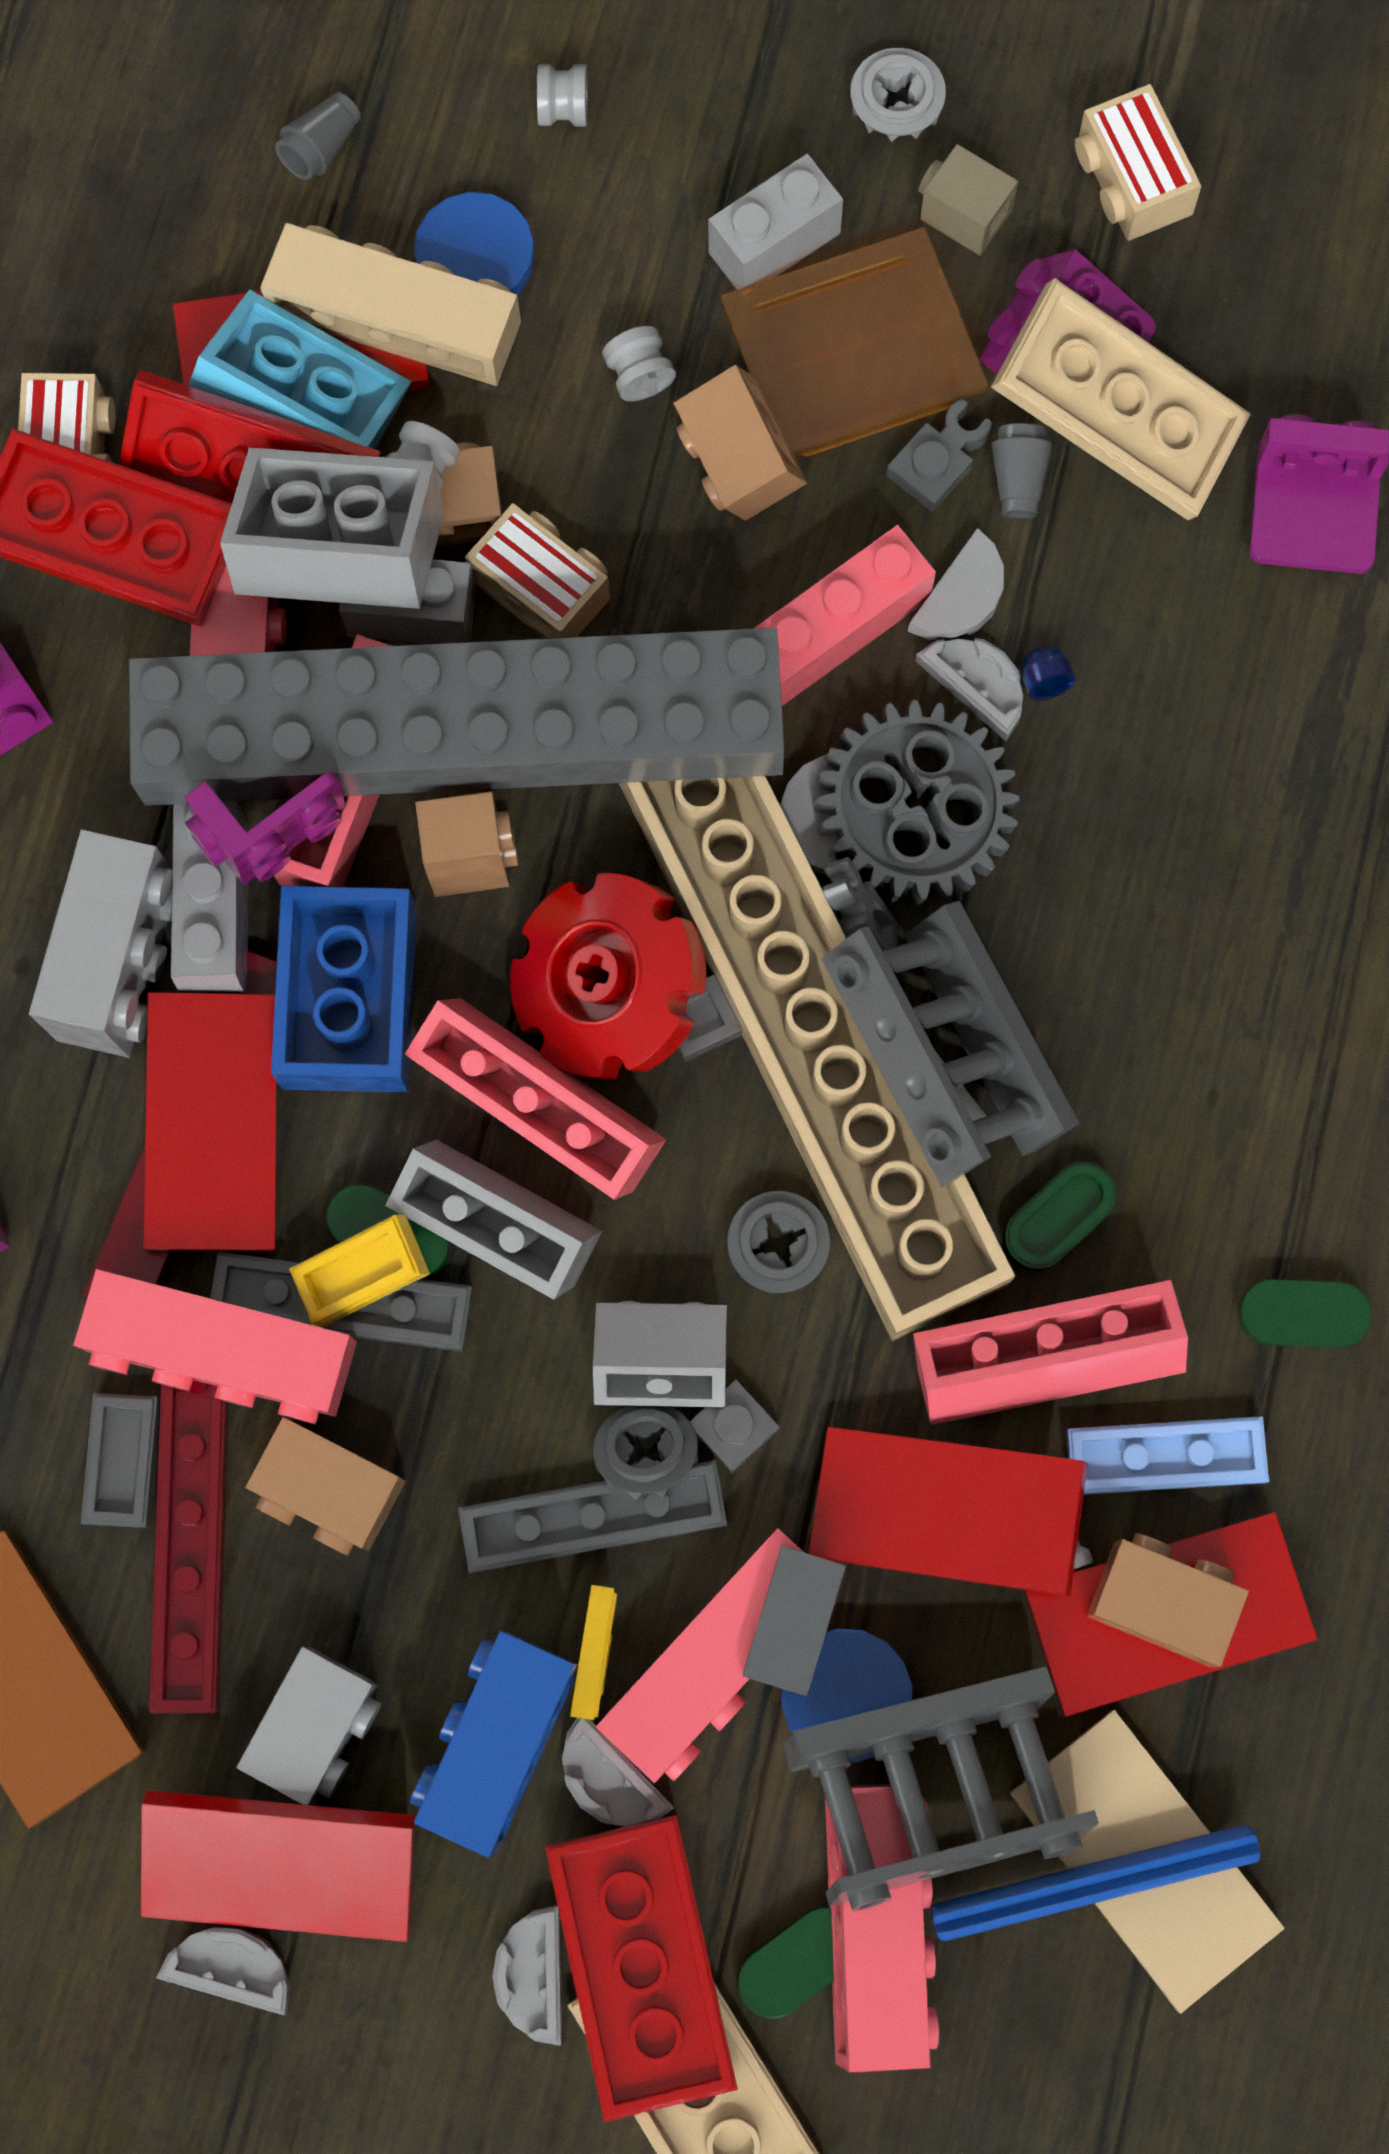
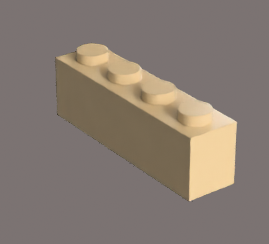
(393, 302)

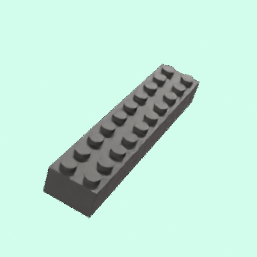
(458, 715)

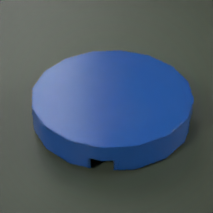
(478, 239)
(850, 1678)

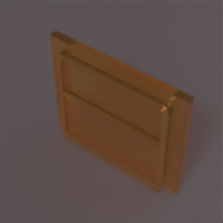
(856, 343)

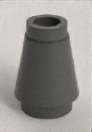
(316, 137)
(1020, 467)

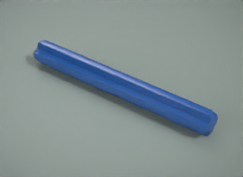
(1095, 1882)

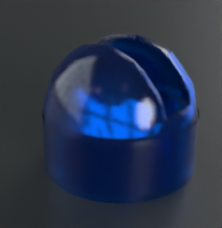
(1047, 673)

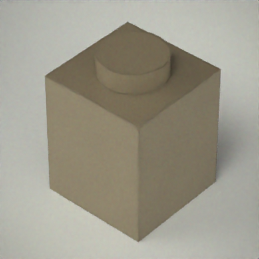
(967, 198)

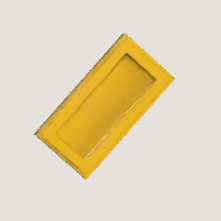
(359, 1270)

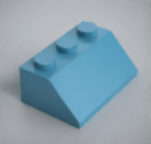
(298, 373)

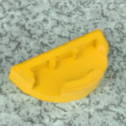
(594, 1653)

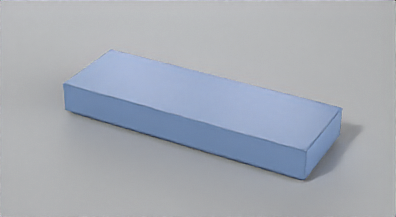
(1171, 1455)

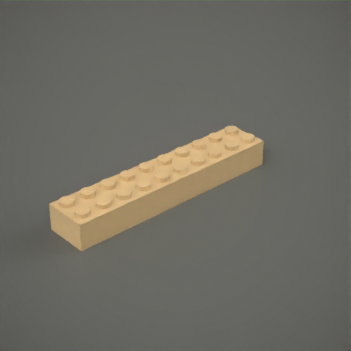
(764, 939)

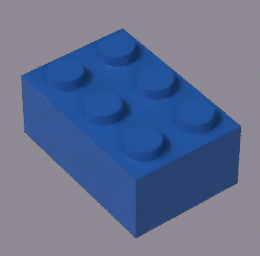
(344, 989)
(493, 1742)

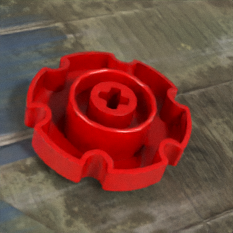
(651, 966)

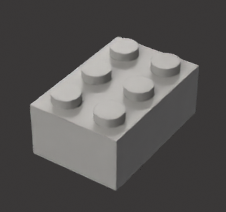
(333, 528)
(105, 945)

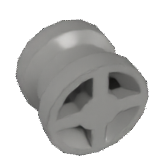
(562, 95)
(639, 363)
(428, 444)

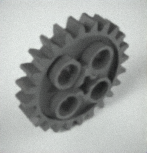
(964, 776)

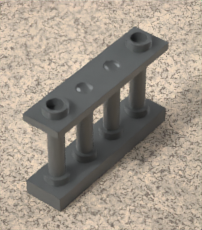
(985, 1020)
(952, 1719)

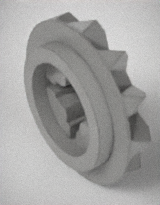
(892, 71)

